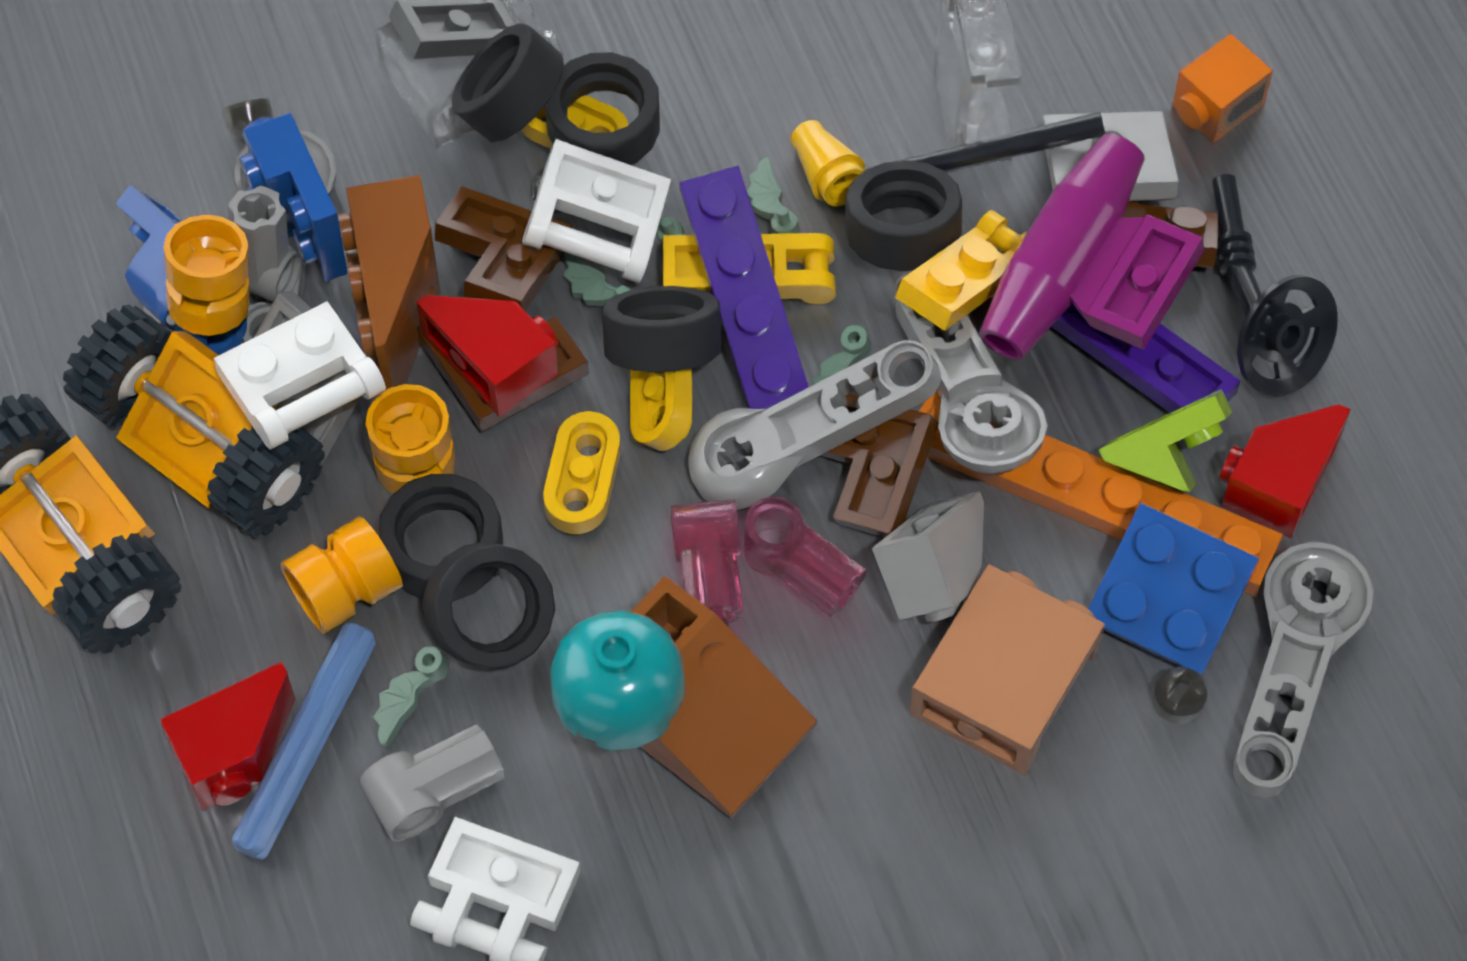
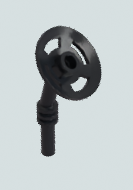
(1271, 326)

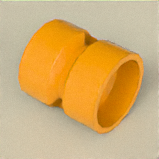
(207, 274)
(409, 435)
(335, 578)

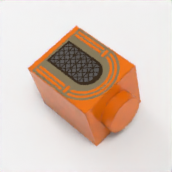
(1221, 88)

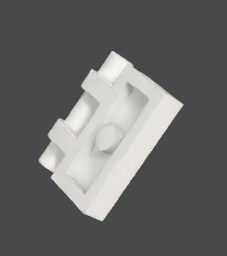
(501, 875)

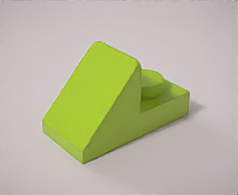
(1154, 447)

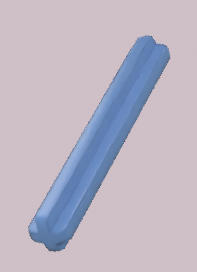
(304, 741)

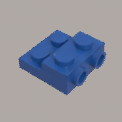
(283, 163)

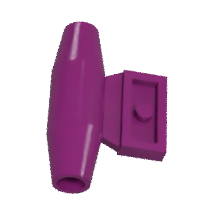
(1088, 255)

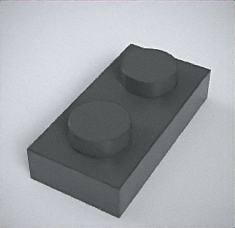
(448, 26)

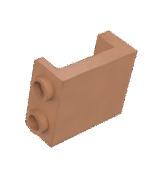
(1005, 667)

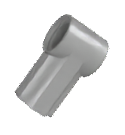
(264, 222)
(416, 789)

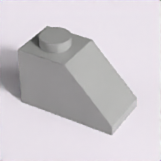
(934, 558)

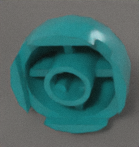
(617, 680)

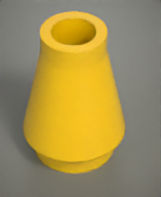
(826, 162)

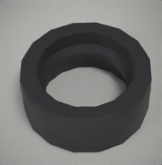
(606, 73)
(507, 82)
(895, 186)
(661, 328)
(426, 496)
(536, 618)

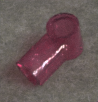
(708, 547)
(802, 560)

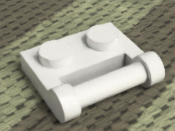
(601, 193)
(290, 361)

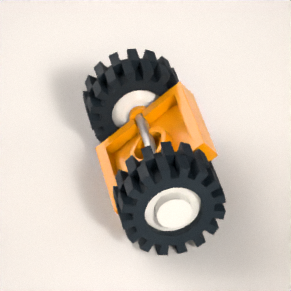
(187, 421)
(76, 533)

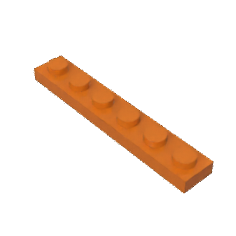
(1108, 496)

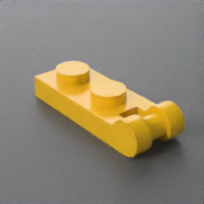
(813, 250)
(962, 273)

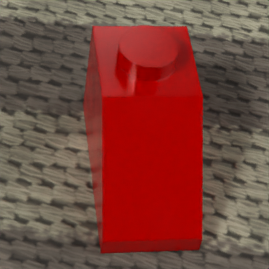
(491, 346)
(1282, 467)
(231, 735)

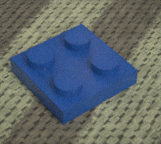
(1172, 589)

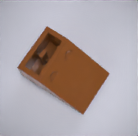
(389, 269)
(734, 713)

